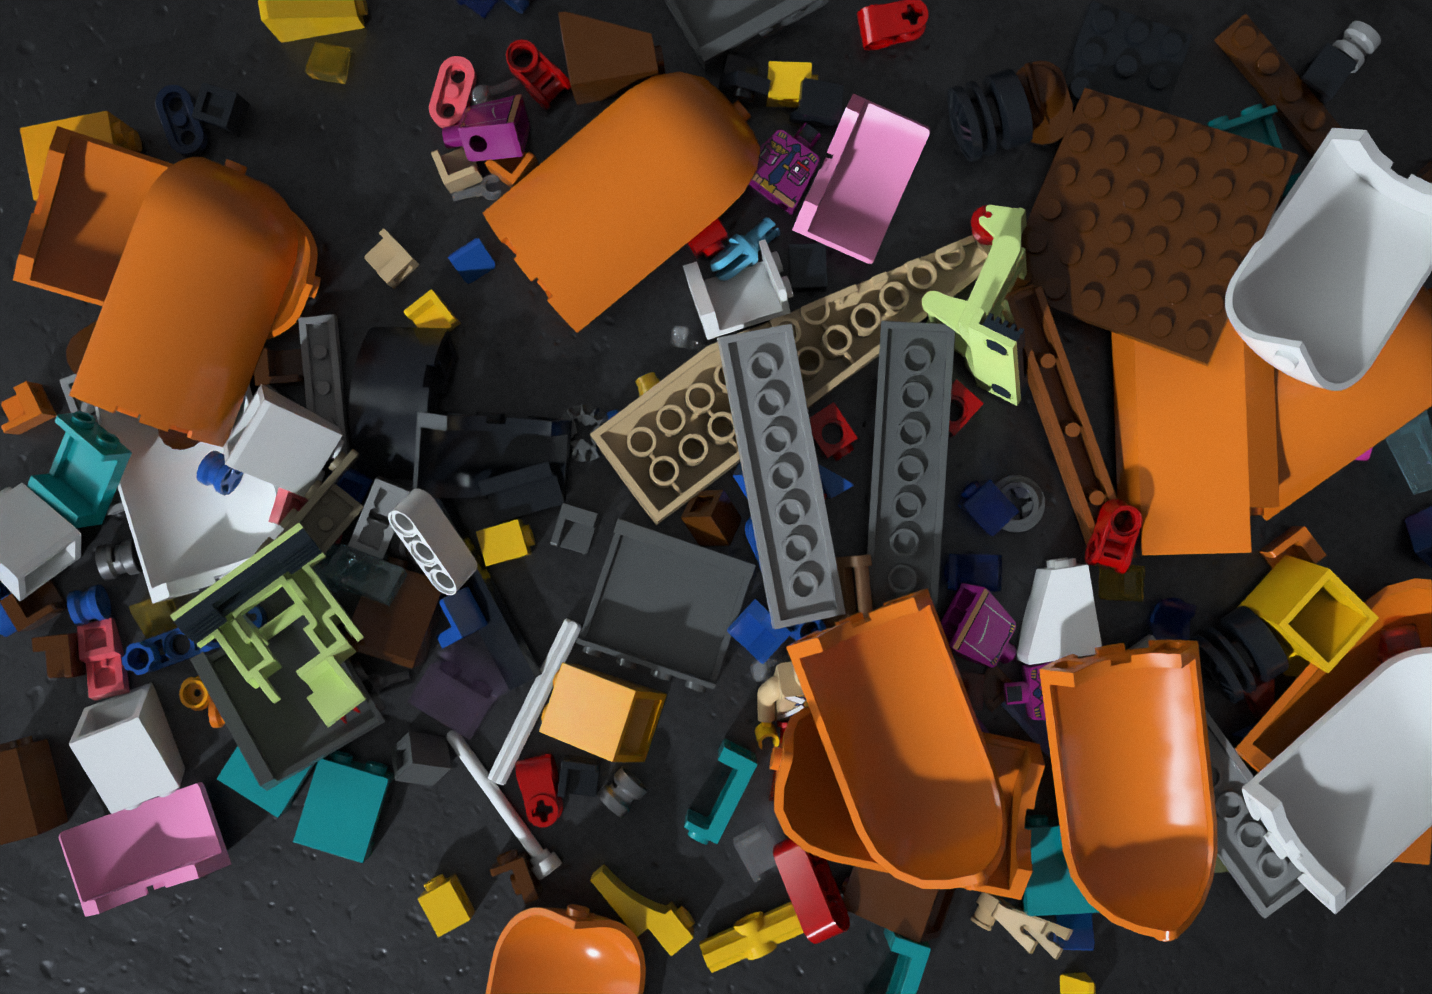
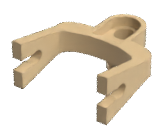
(1014, 919)

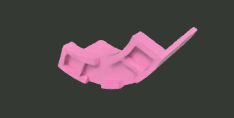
(864, 179)
(151, 845)

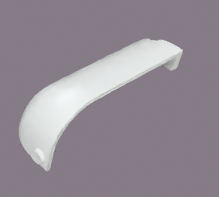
(1335, 265)
(179, 525)
(1353, 782)

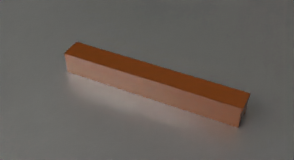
(1061, 409)

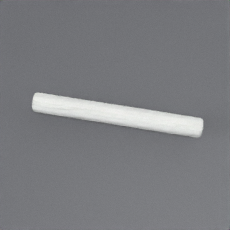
(534, 702)

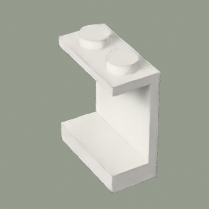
(744, 300)

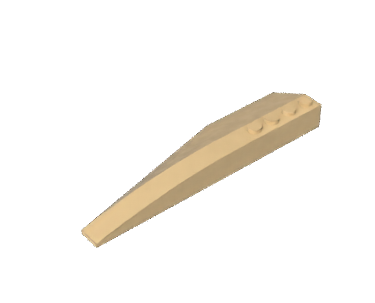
(683, 428)

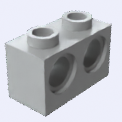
(373, 528)

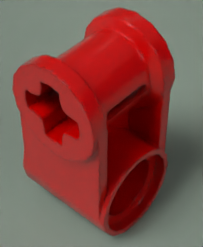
(886, 23)
(540, 78)
(1114, 539)
(539, 782)

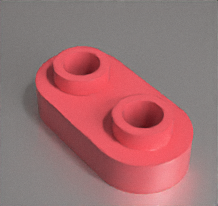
(452, 94)

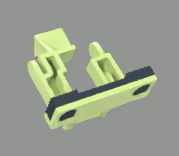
(981, 332)
(222, 610)

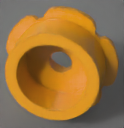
(188, 696)

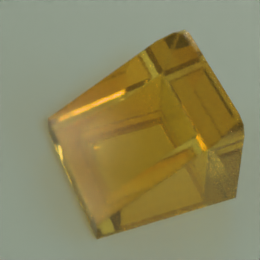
(328, 63)
(1122, 586)
(154, 617)

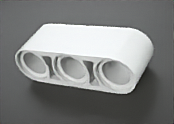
(432, 541)

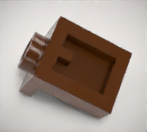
(523, 879)

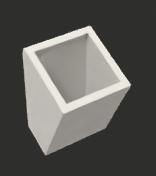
(282, 442)
(33, 541)
(1059, 614)
(128, 749)

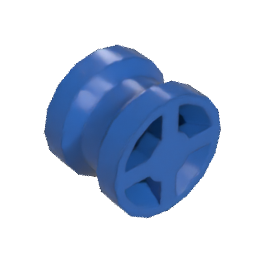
(215, 472)
(89, 605)

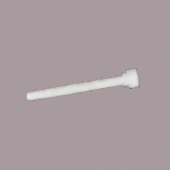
(541, 859)

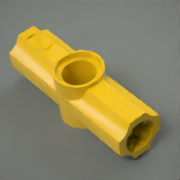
(751, 937)

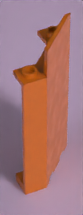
(1195, 444)

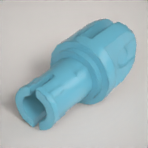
(743, 250)

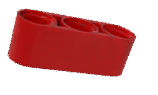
(811, 892)

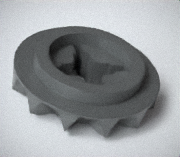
(587, 415)
(1032, 510)

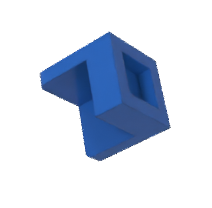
(462, 615)
(755, 632)

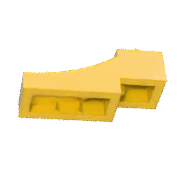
(666, 922)

